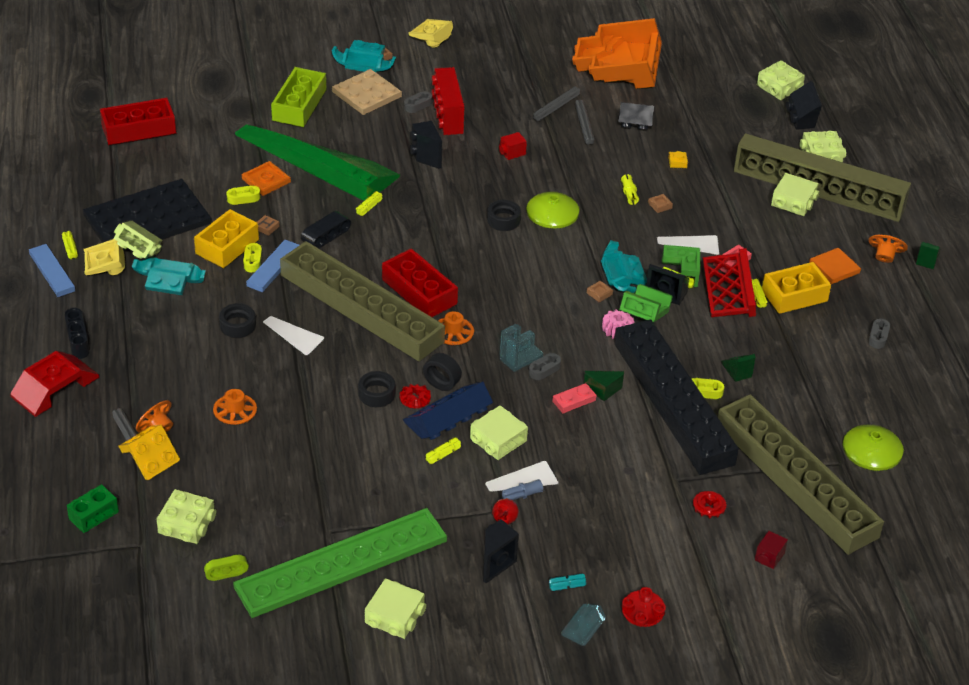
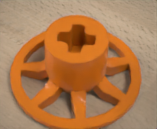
(886, 249)
(454, 325)
(234, 404)
(158, 418)

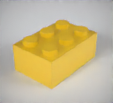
(226, 238)
(796, 287)

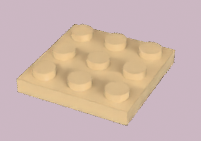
(366, 91)

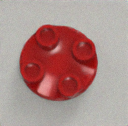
(643, 608)

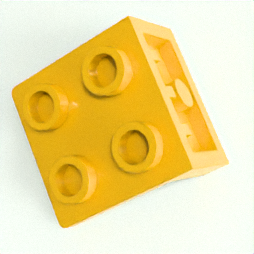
(151, 451)

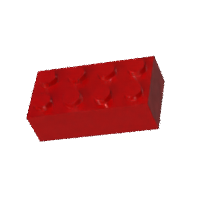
(448, 101)
(137, 121)
(419, 283)

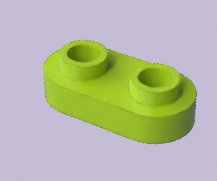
(226, 567)

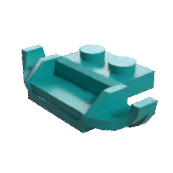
(363, 57)
(622, 268)
(168, 275)

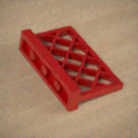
(745, 285)

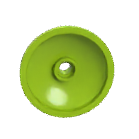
(552, 210)
(873, 447)

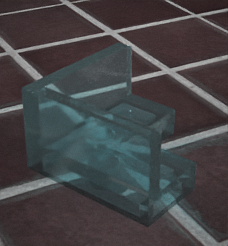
(518, 349)

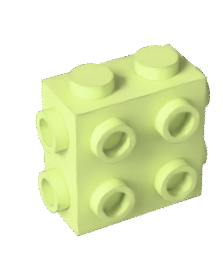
(780, 80)
(823, 144)
(795, 194)
(137, 239)
(498, 432)
(186, 516)
(395, 608)

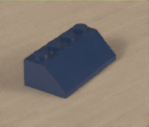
(449, 410)

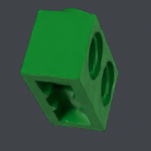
(92, 508)

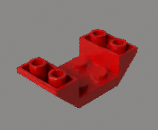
(47, 377)

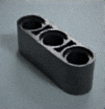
(326, 229)
(76, 333)

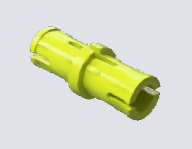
(630, 189)

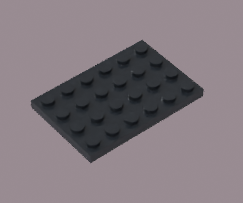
(160, 210)

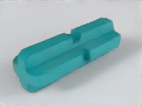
(572, 581)

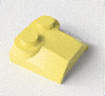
(433, 31)
(104, 258)

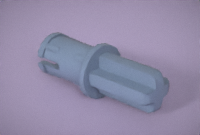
(523, 490)

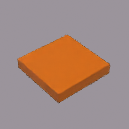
(266, 177)
(836, 265)

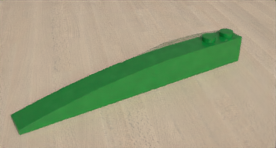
(348, 172)

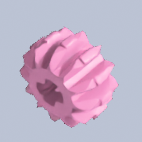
(615, 319)

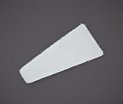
(707, 244)
(300, 338)
(537, 471)

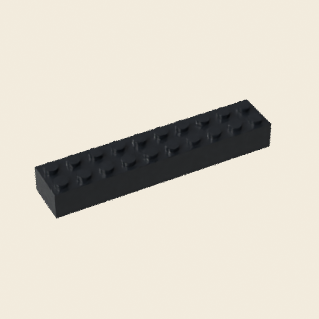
(676, 397)

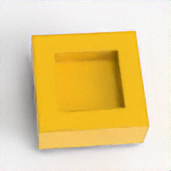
(678, 159)

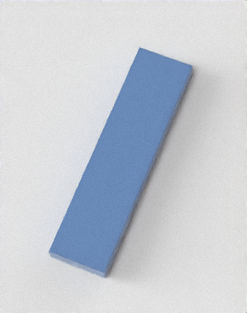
(270, 268)
(52, 270)

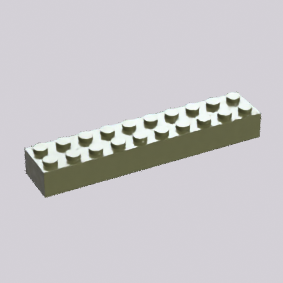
(835, 179)
(363, 301)
(801, 475)

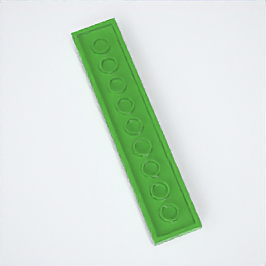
(339, 562)

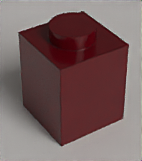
(771, 549)

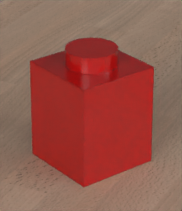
(513, 146)

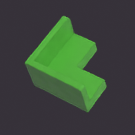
(686, 257)

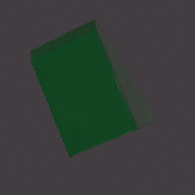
(928, 255)
(740, 366)
(604, 382)

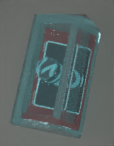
(584, 624)

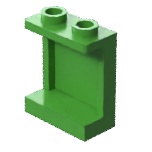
(646, 303)

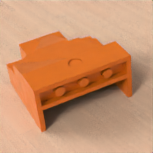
(621, 52)

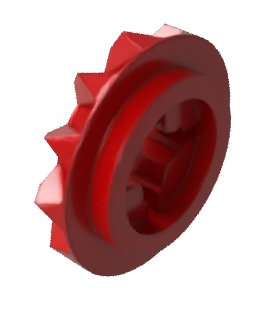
(410, 400)
(709, 498)

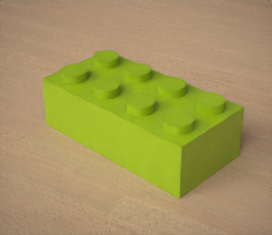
(298, 97)

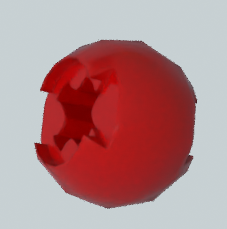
(505, 505)

